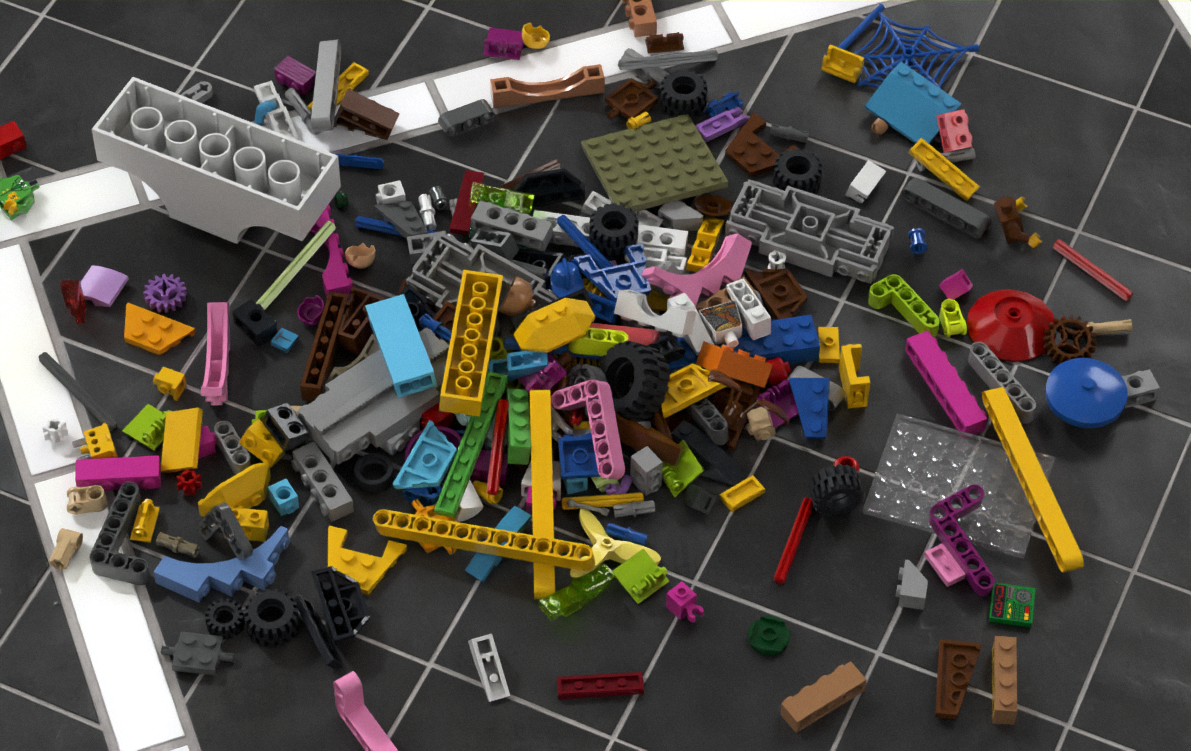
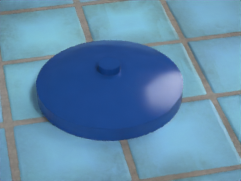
(1086, 393)

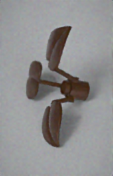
(734, 409)

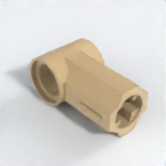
(66, 544)

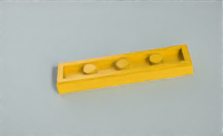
(348, 80)
(944, 169)

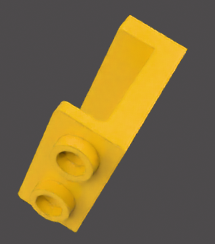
(855, 387)

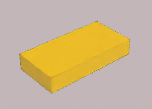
(742, 493)

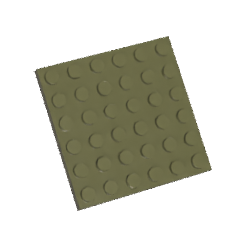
(654, 163)

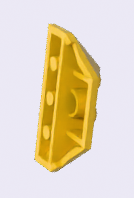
(554, 325)
(239, 491)

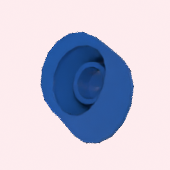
(566, 278)

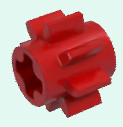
(189, 482)

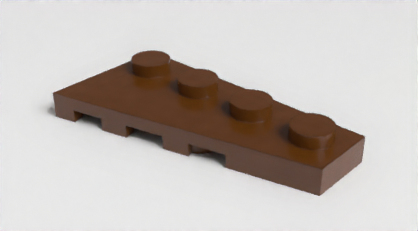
(954, 673)

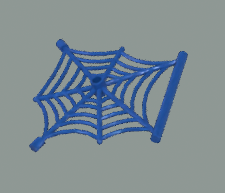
(908, 53)

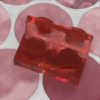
(74, 298)

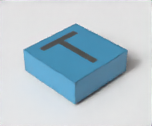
(284, 340)

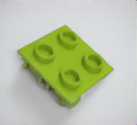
(148, 427)
(685, 472)
(641, 576)

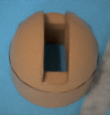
(879, 126)

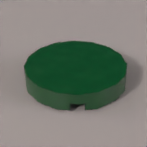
(769, 635)

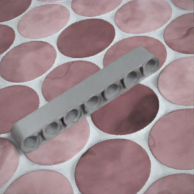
(326, 86)

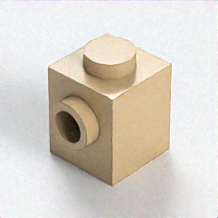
(760, 424)

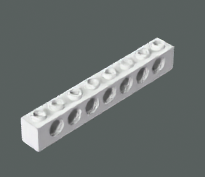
(654, 237)

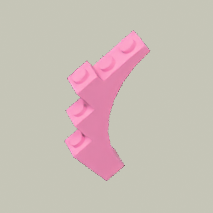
(722, 270)
(217, 357)

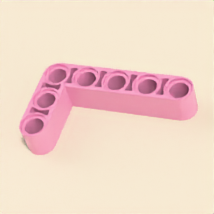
(601, 416)
(351, 708)

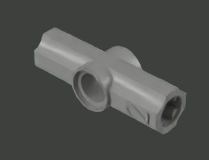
(644, 74)

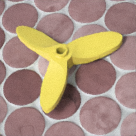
(605, 547)

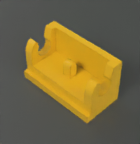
(842, 64)

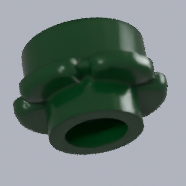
(341, 200)

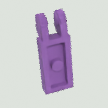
(721, 124)

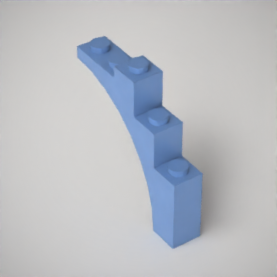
(227, 576)

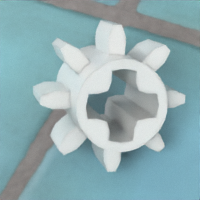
(55, 430)

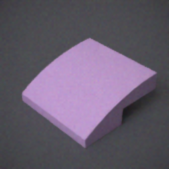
(103, 285)

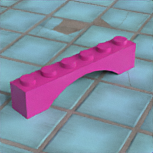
(335, 275)

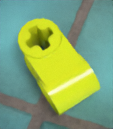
(952, 318)

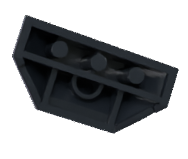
(552, 187)
(340, 603)

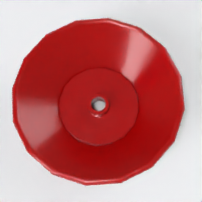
(1007, 336)

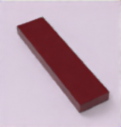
(464, 208)
(600, 685)

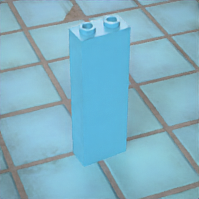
(401, 346)

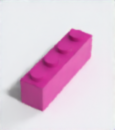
(113, 472)

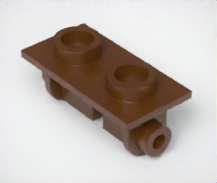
(659, 44)

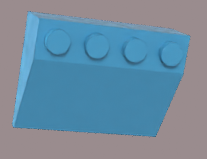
(911, 104)

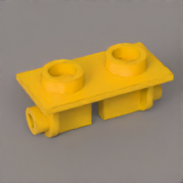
(145, 521)

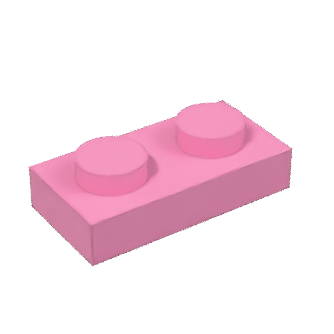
(944, 565)

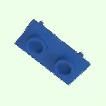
(729, 101)

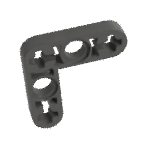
(223, 518)

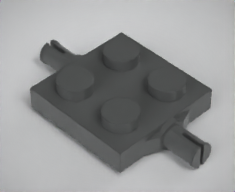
(197, 653)

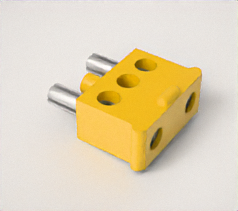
(98, 444)

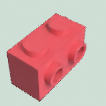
(954, 130)

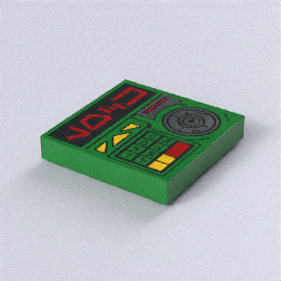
(1012, 604)

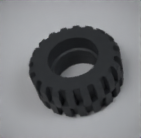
(649, 380)

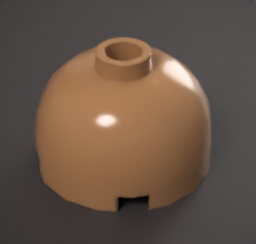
(518, 298)

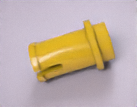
(638, 121)

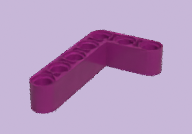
(958, 540)

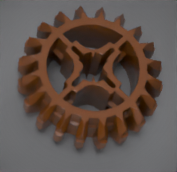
(1063, 328)

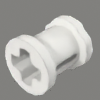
(781, 260)

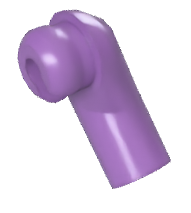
(620, 488)

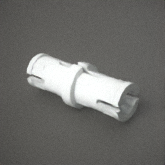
(427, 212)

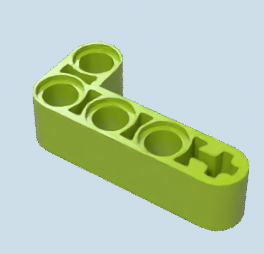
(898, 293)

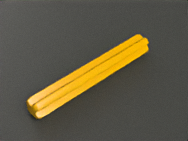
(604, 500)

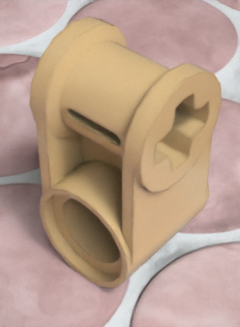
(86, 499)

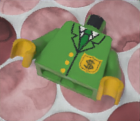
(16, 195)

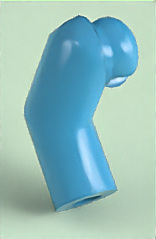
(263, 109)

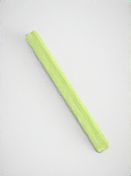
(298, 262)

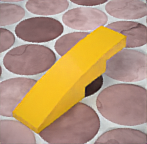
(705, 243)

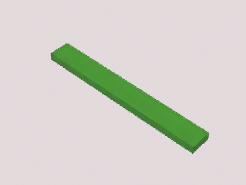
(470, 447)

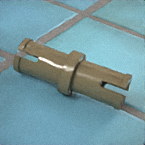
(177, 544)

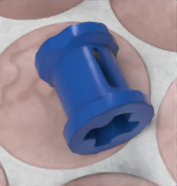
(918, 243)

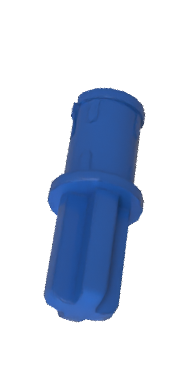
(436, 327)
(626, 534)

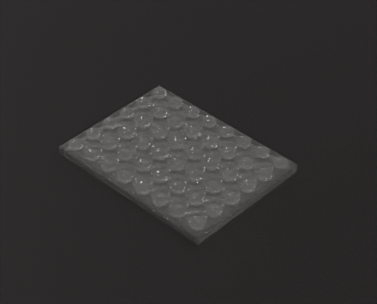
(933, 462)

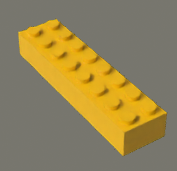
(471, 343)

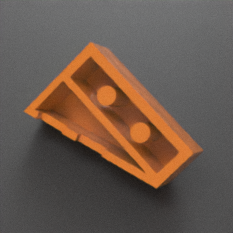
(734, 364)

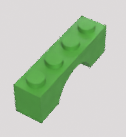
(518, 427)

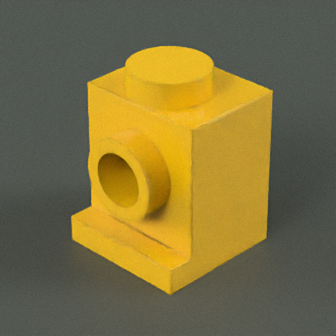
(170, 382)

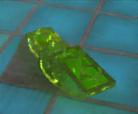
(578, 593)

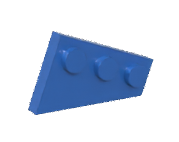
(812, 405)

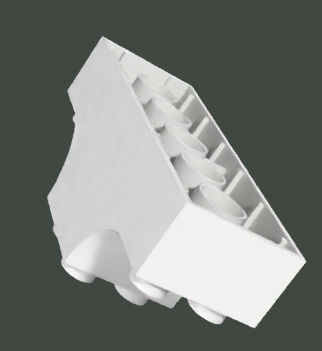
(215, 165)

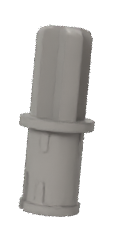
(634, 508)

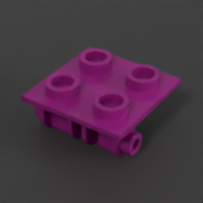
(503, 44)
(545, 378)
(782, 397)

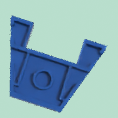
(617, 277)

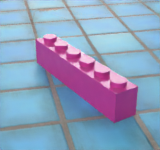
(945, 383)

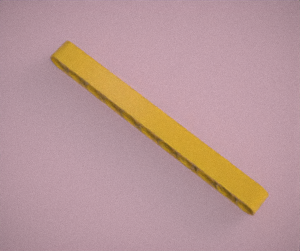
(1032, 480)
(542, 485)
(490, 546)

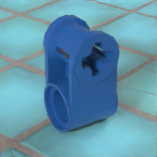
(423, 494)

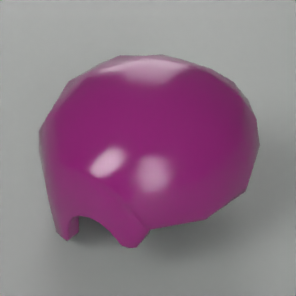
(311, 310)

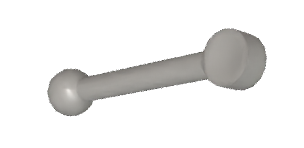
(604, 511)

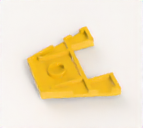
(363, 568)

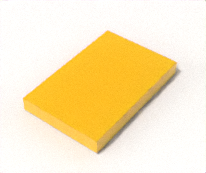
(181, 440)

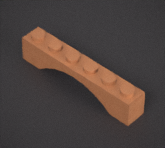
(511, 92)

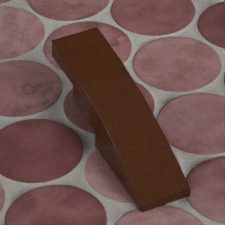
(639, 437)

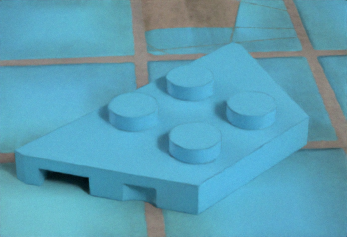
(427, 461)

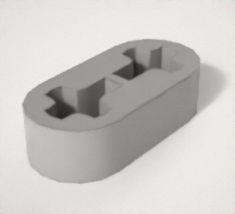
(200, 92)

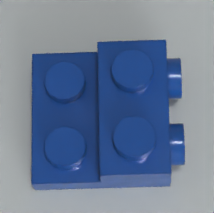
(577, 457)

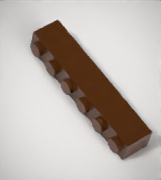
(324, 347)

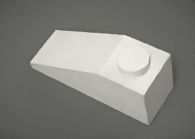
(699, 332)
(489, 667)

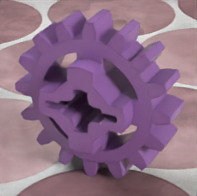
(156, 297)

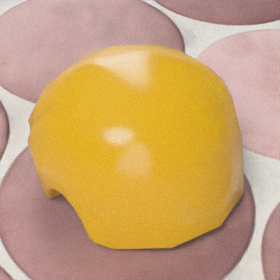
(535, 37)

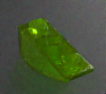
(502, 197)

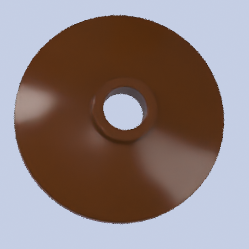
(713, 205)

